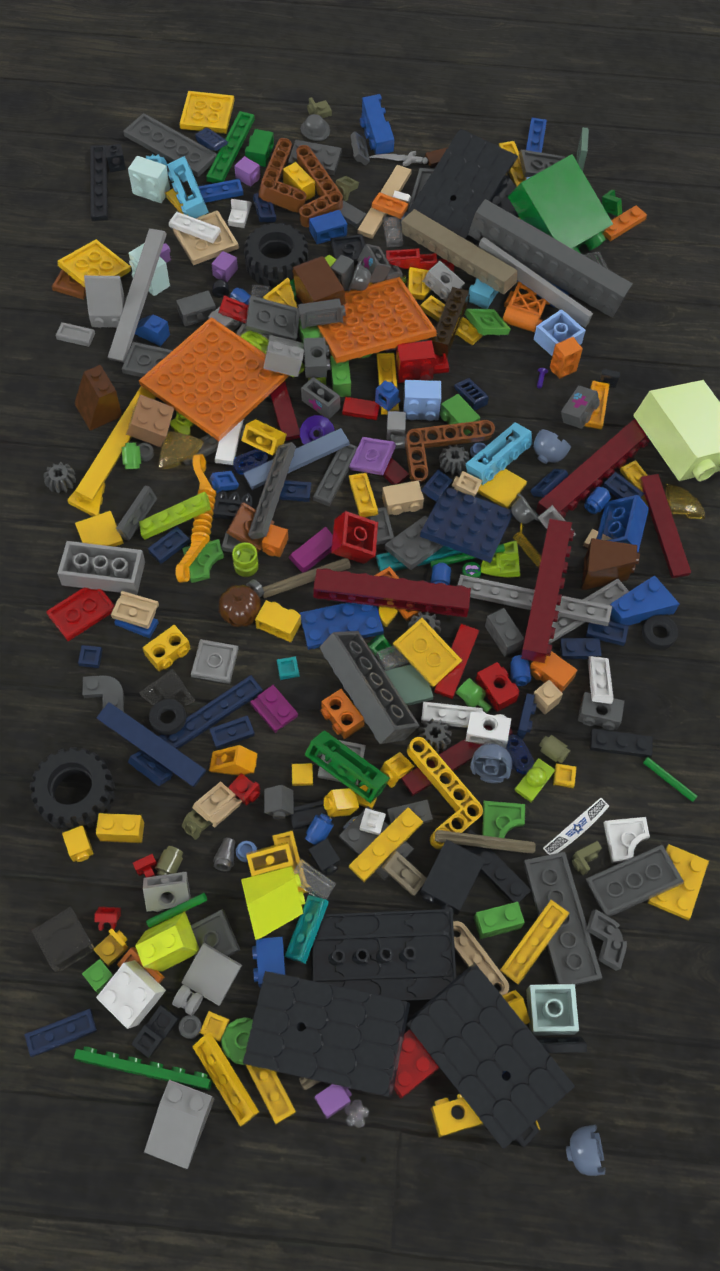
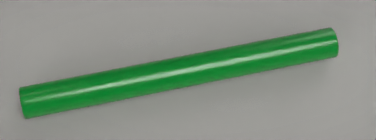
(460, 557)

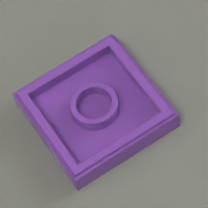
(372, 456)

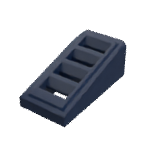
(210, 139)
(475, 404)

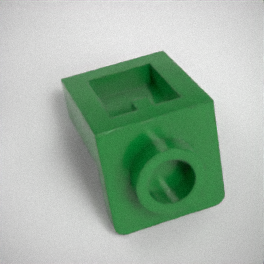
(612, 204)

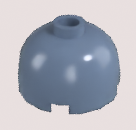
(549, 447)
(491, 763)
(586, 1151)

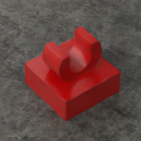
(441, 364)
(145, 866)
(107, 915)

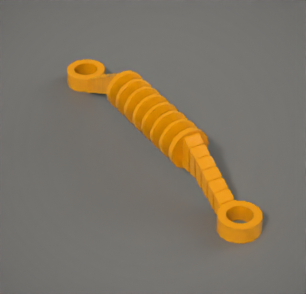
(201, 523)

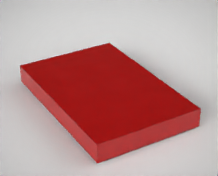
(80, 611)

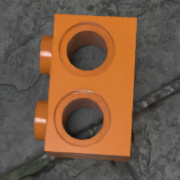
(566, 357)
(346, 712)

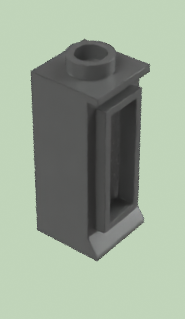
(321, 313)

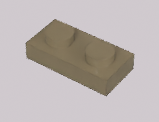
(404, 873)

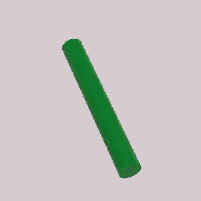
(670, 779)
(176, 910)

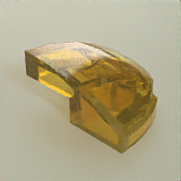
(177, 448)
(683, 502)

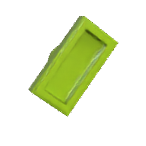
(534, 780)

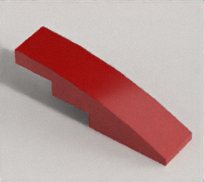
(412, 258)

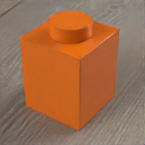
(275, 541)

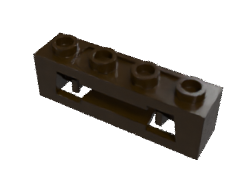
(450, 321)

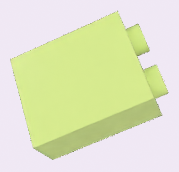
(684, 428)

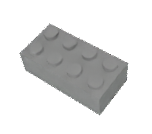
(101, 567)

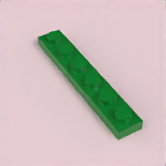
(229, 152)
(134, 1066)

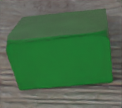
(378, 643)

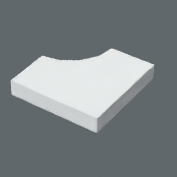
(624, 836)

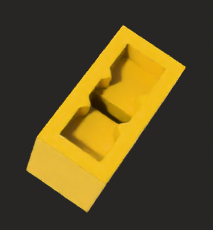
(163, 644)

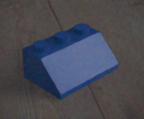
(624, 520)

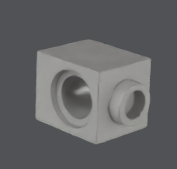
(396, 423)

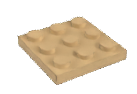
(202, 250)

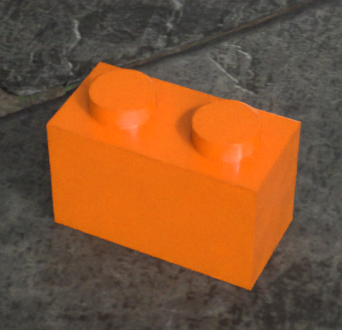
(555, 670)

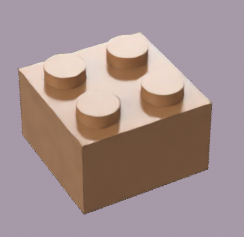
(150, 421)

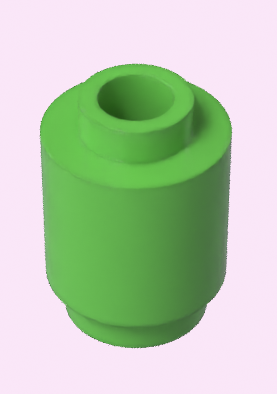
(131, 456)

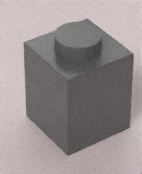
(278, 802)

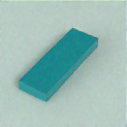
(306, 929)

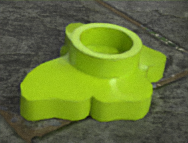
(181, 424)

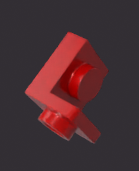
(245, 789)

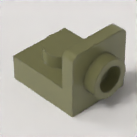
(320, 108)
(346, 185)
(194, 824)
(586, 854)

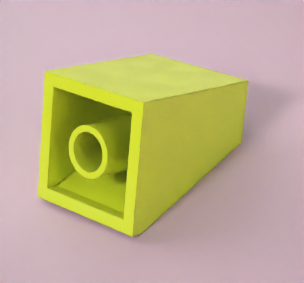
(273, 899)
(167, 943)

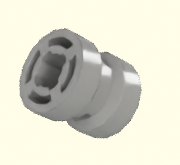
(187, 1000)

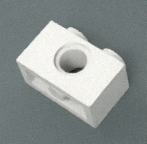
(478, 734)

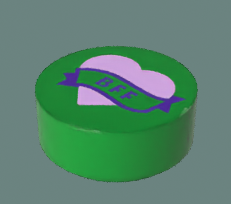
(472, 569)

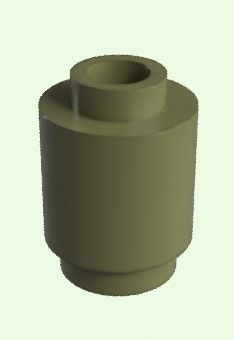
(554, 749)
(169, 861)

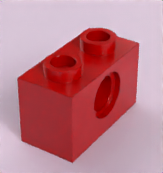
(497, 697)

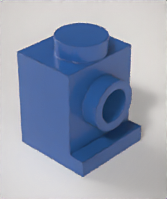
(388, 391)

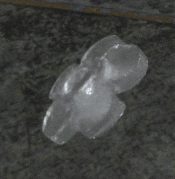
(356, 1114)

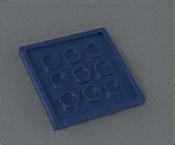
(467, 524)

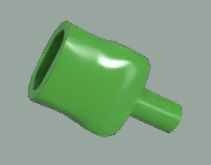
(473, 695)

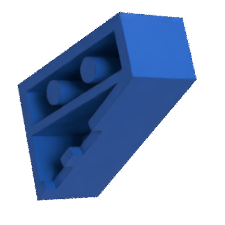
(375, 125)
(643, 602)

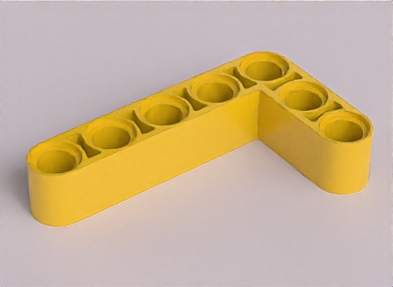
(445, 790)

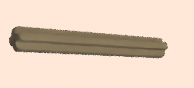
(302, 578)
(485, 841)

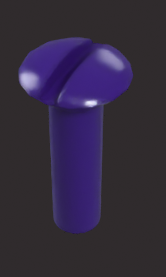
(542, 371)

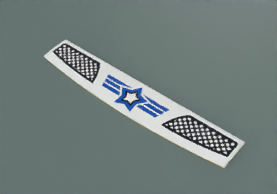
(577, 827)

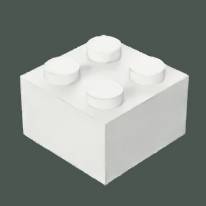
(131, 994)

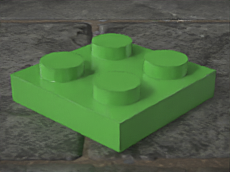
(487, 322)

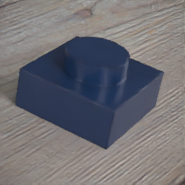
(90, 656)

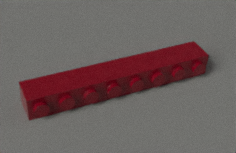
(595, 470)
(391, 592)
(546, 592)

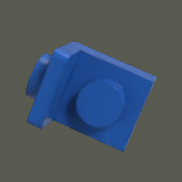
(223, 481)

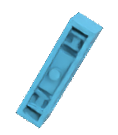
(191, 206)
(500, 453)

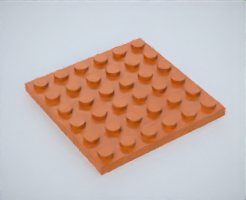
(377, 321)
(213, 379)

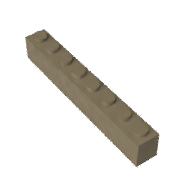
(459, 251)

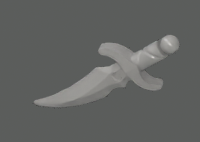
(411, 158)

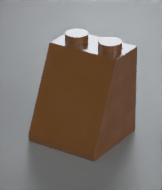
(317, 282)
(97, 399)
(607, 562)

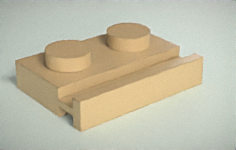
(135, 609)
(217, 804)

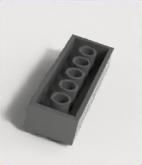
(369, 687)

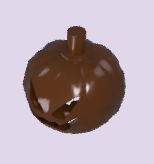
(239, 605)

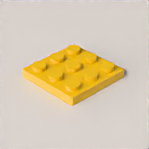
(207, 111)
(93, 260)

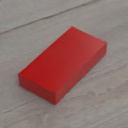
(360, 408)

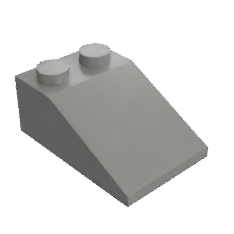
(104, 300)
(283, 355)
(178, 1124)

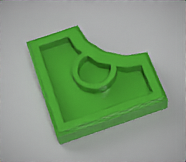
(205, 560)
(501, 817)

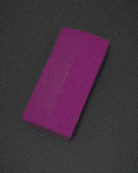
(312, 551)

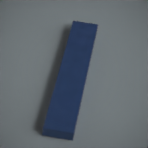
(215, 712)
(151, 744)

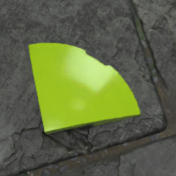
(504, 563)

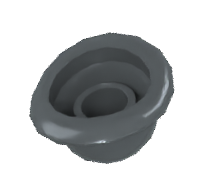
(315, 128)
(360, 278)
(522, 511)

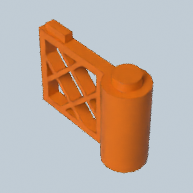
(523, 316)

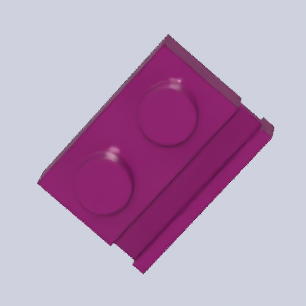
(274, 708)

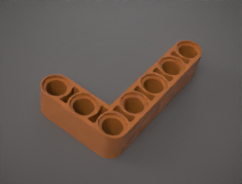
(278, 192)
(330, 196)
(441, 440)

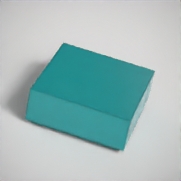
(288, 668)

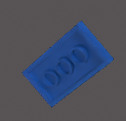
(322, 622)

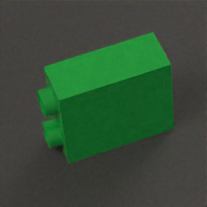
(562, 205)

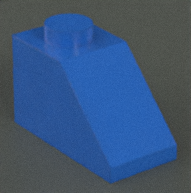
(153, 329)

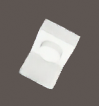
(239, 213)

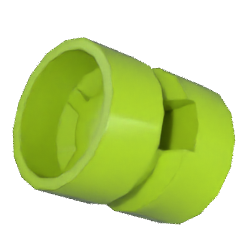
(245, 559)

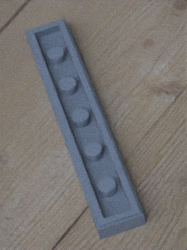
(302, 456)

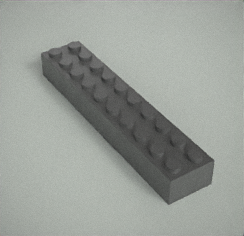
(550, 258)

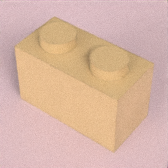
(402, 498)

